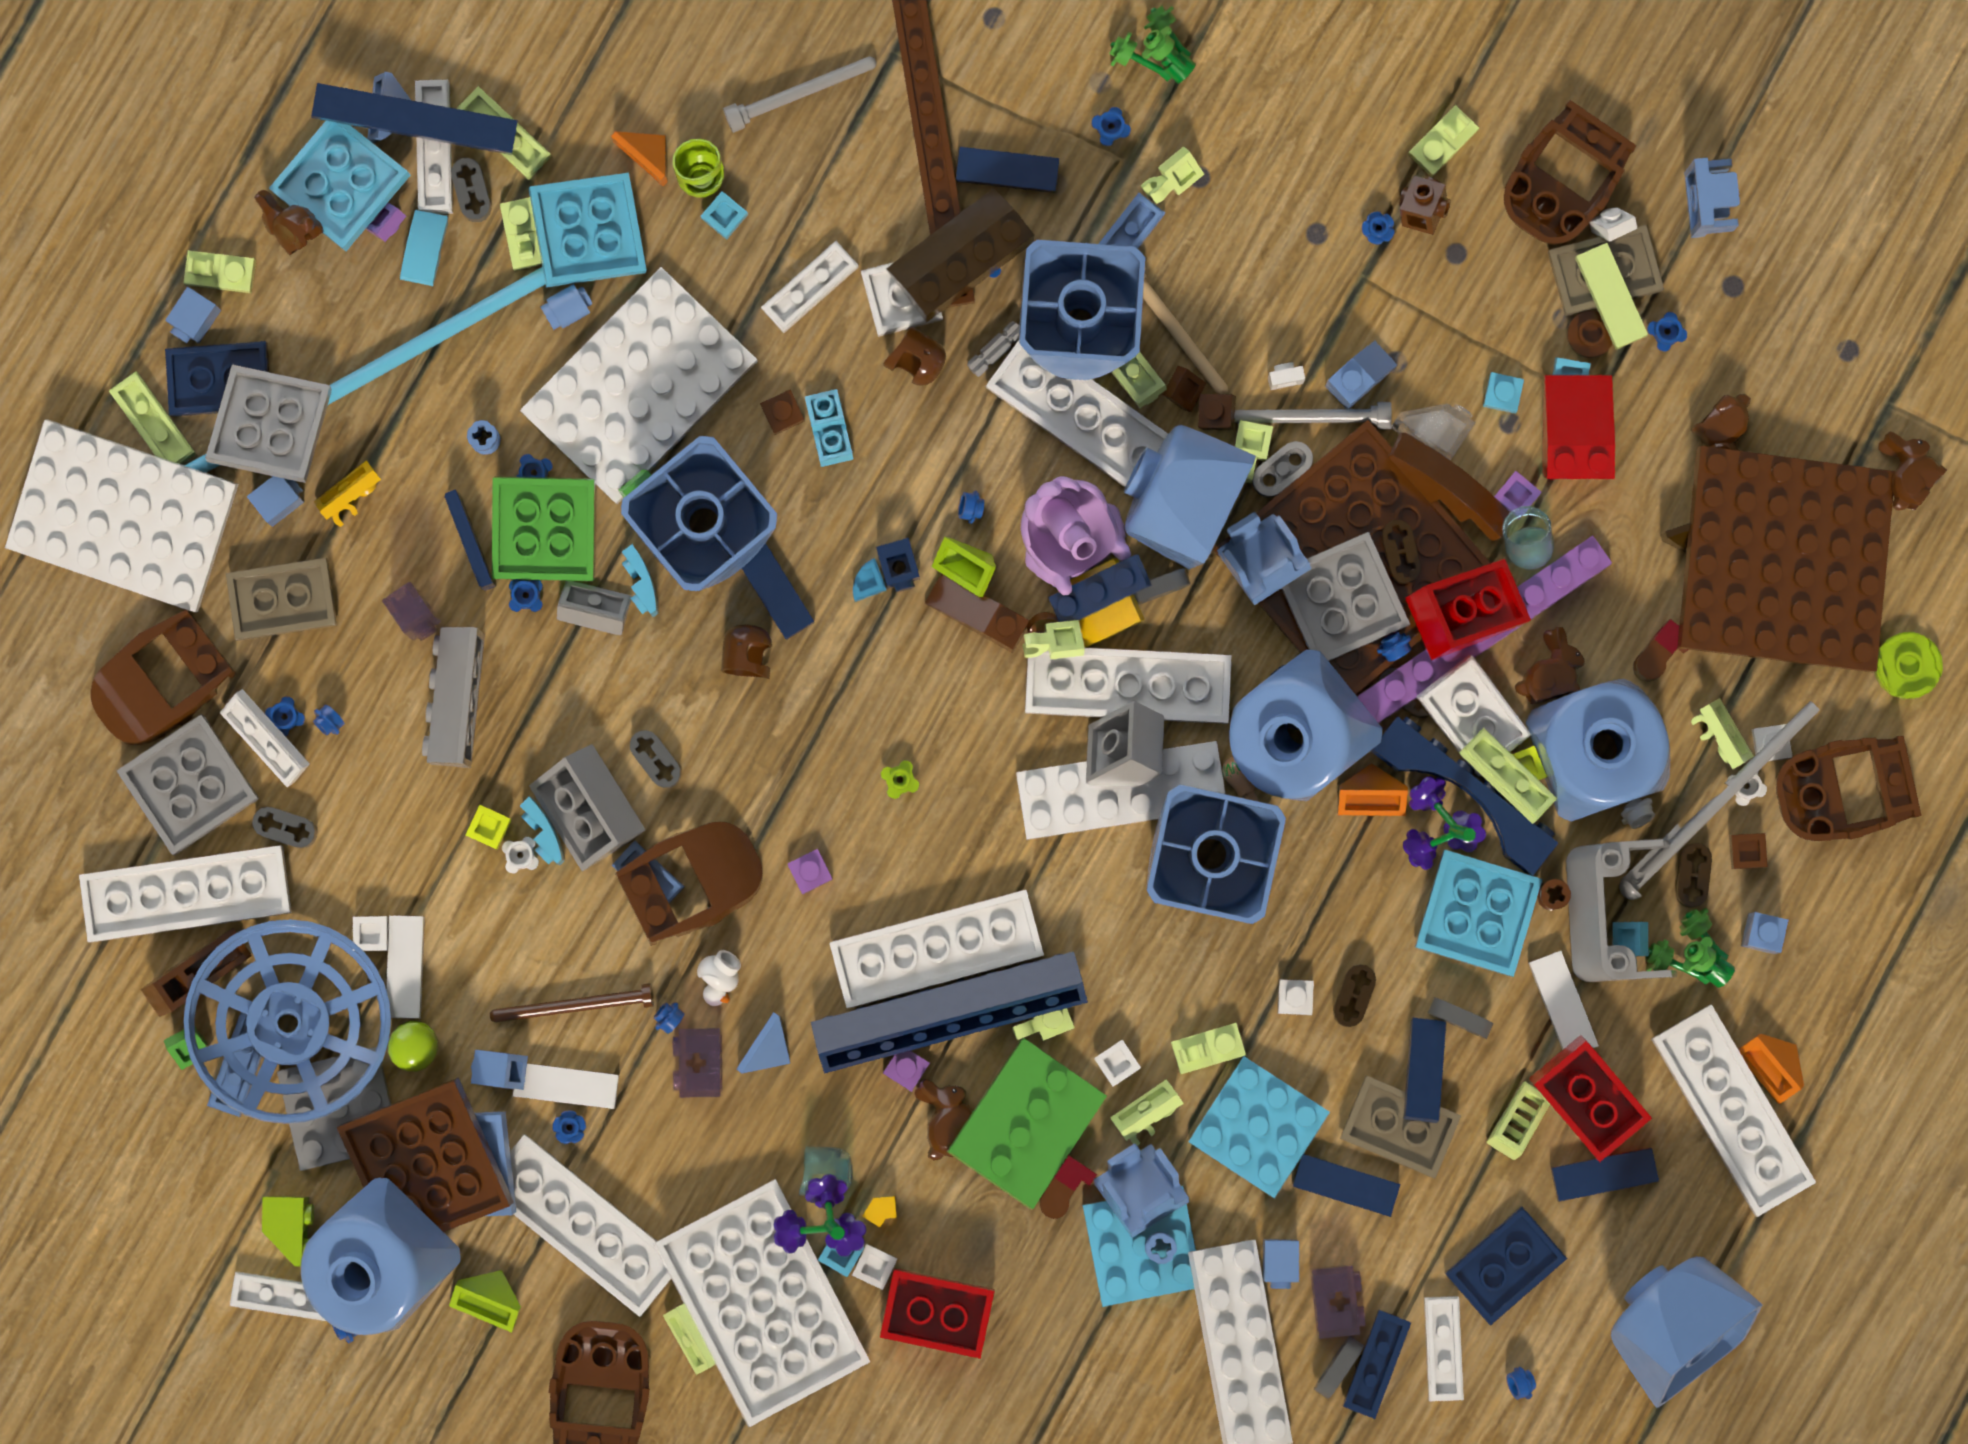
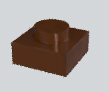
(1184, 388)
(1216, 411)
(782, 412)
(1748, 851)

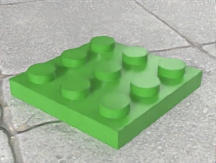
(543, 528)

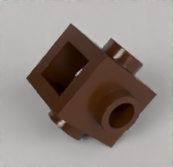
(1423, 204)

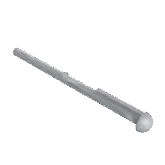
(1679, 836)

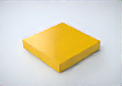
(1111, 619)

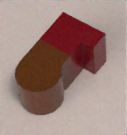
(1652, 659)
(1055, 1199)

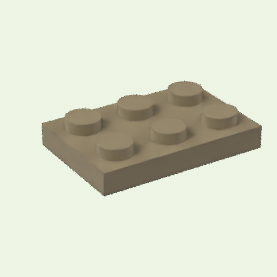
(1632, 255)
(281, 599)
(1379, 1127)

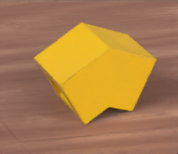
(881, 1209)

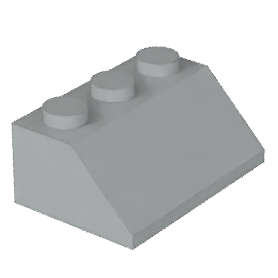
(586, 807)

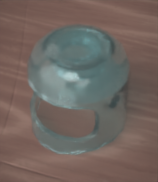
(1529, 546)
(824, 1161)

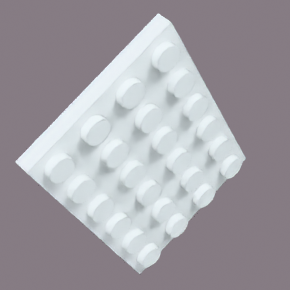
(639, 384)
(121, 515)
(759, 1308)

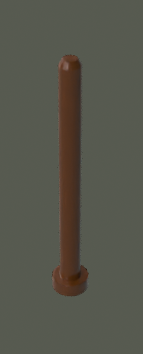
(643, 996)

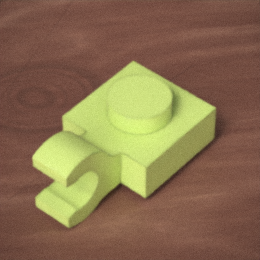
(1177, 175)
(1255, 440)
(1059, 638)
(1047, 1025)

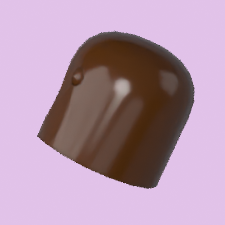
(916, 348)
(738, 659)

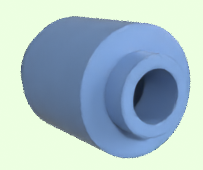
(566, 307)

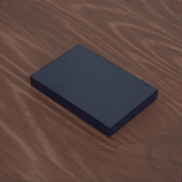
(201, 373)
(1505, 1265)

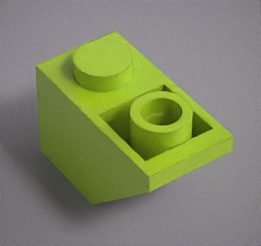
(286, 1224)

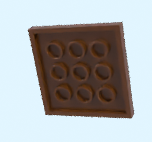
(432, 1154)

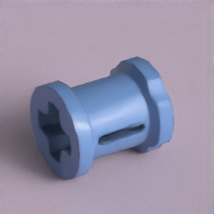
(476, 431)
(1151, 1242)

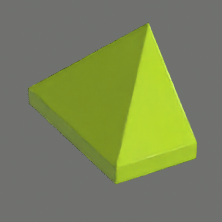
(965, 565)
(487, 1299)

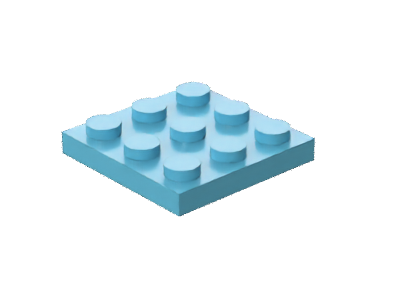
(340, 181)
(587, 229)
(1478, 913)
(1259, 1127)
(1122, 1264)

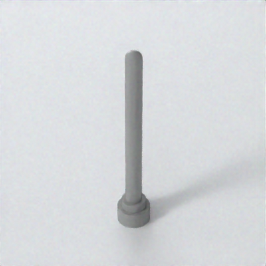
(739, 115)
(1378, 415)

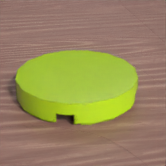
(1908, 665)

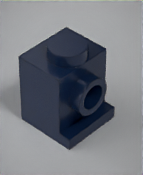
(898, 552)

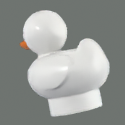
(721, 975)

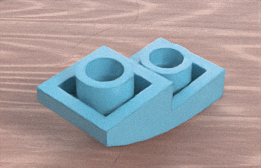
(424, 247)
(829, 427)
(644, 589)
(548, 840)

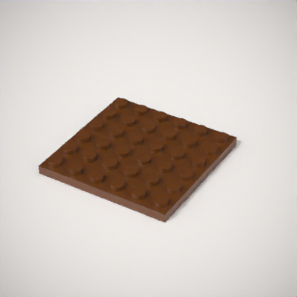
(1357, 493)
(1786, 559)

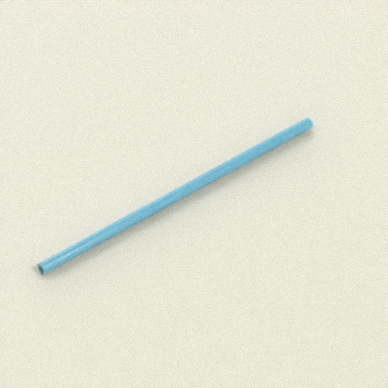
(421, 343)

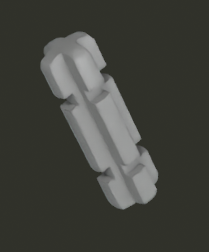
(994, 349)

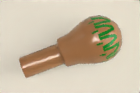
(1238, 781)

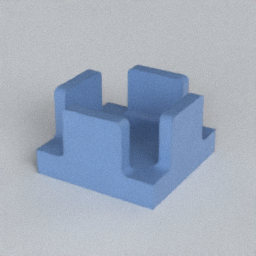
(1711, 196)
(1263, 555)
(1141, 1187)

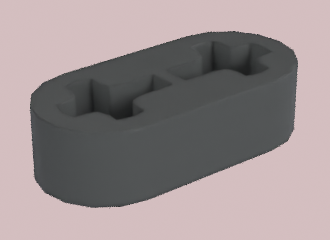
(463, 191)
(1163, 585)
(649, 764)
(288, 820)
(1460, 1018)
(1338, 1367)

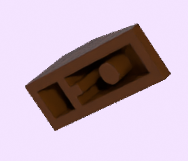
(978, 613)
(172, 987)

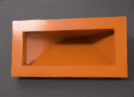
(646, 151)
(1372, 794)
(1774, 1065)

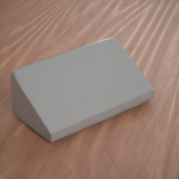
(593, 607)

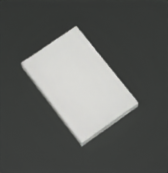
(1468, 701)

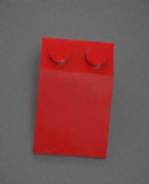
(1578, 427)
(1467, 608)

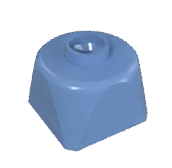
(1088, 278)
(691, 481)
(1185, 494)
(1323, 707)
(1579, 777)
(1251, 841)
(375, 1261)
(1681, 1325)

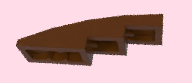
(1444, 480)

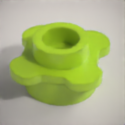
(909, 783)

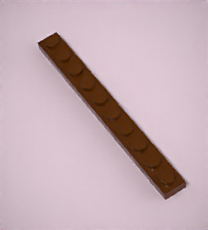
(928, 117)

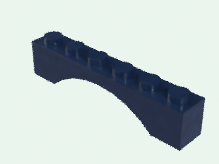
(1409, 751)

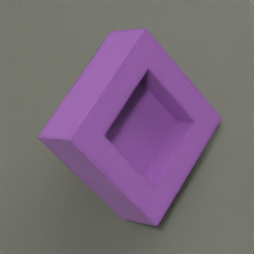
(386, 222)
(1517, 493)
(810, 871)
(906, 1069)

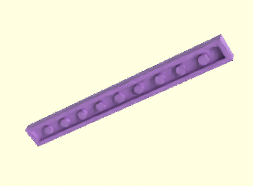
(1537, 594)

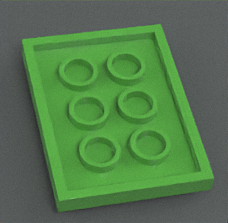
(1026, 1123)

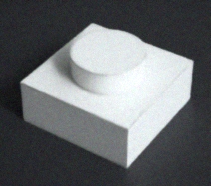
(1613, 224)
(1286, 376)
(1763, 735)
(371, 933)
(1295, 997)
(1117, 1063)
(874, 1266)

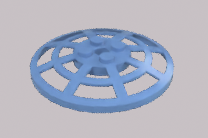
(282, 1000)

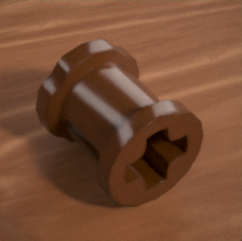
(1564, 892)

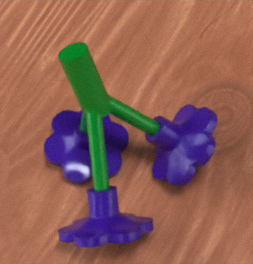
(1460, 830)
(843, 1233)

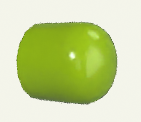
(702, 157)
(413, 1046)

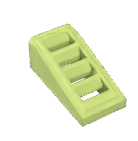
(1506, 1145)

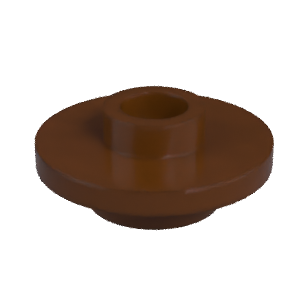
(1588, 335)

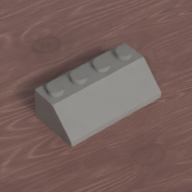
(455, 696)

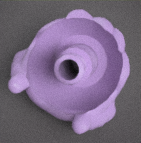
(1070, 531)

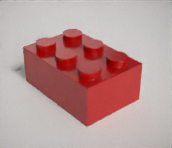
(1590, 1098)
(937, 1313)

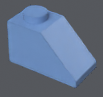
(1360, 375)

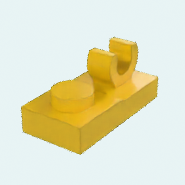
(339, 497)

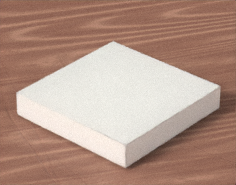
(889, 304)

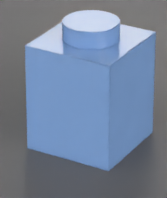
(192, 316)
(276, 499)
(1764, 933)
(499, 1069)
(1280, 1262)

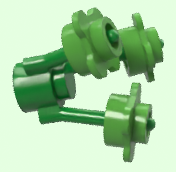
(1159, 46)
(1703, 958)

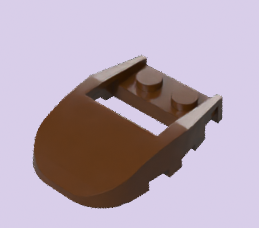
(1547, 206)
(132, 703)
(1812, 798)
(723, 864)
(599, 1357)

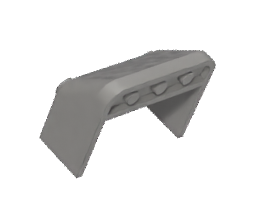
(1590, 953)

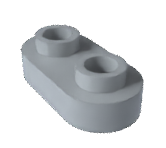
(1281, 469)

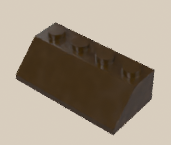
(961, 254)

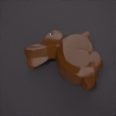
(290, 225)
(1725, 422)
(1914, 474)
(1553, 675)
(948, 1118)

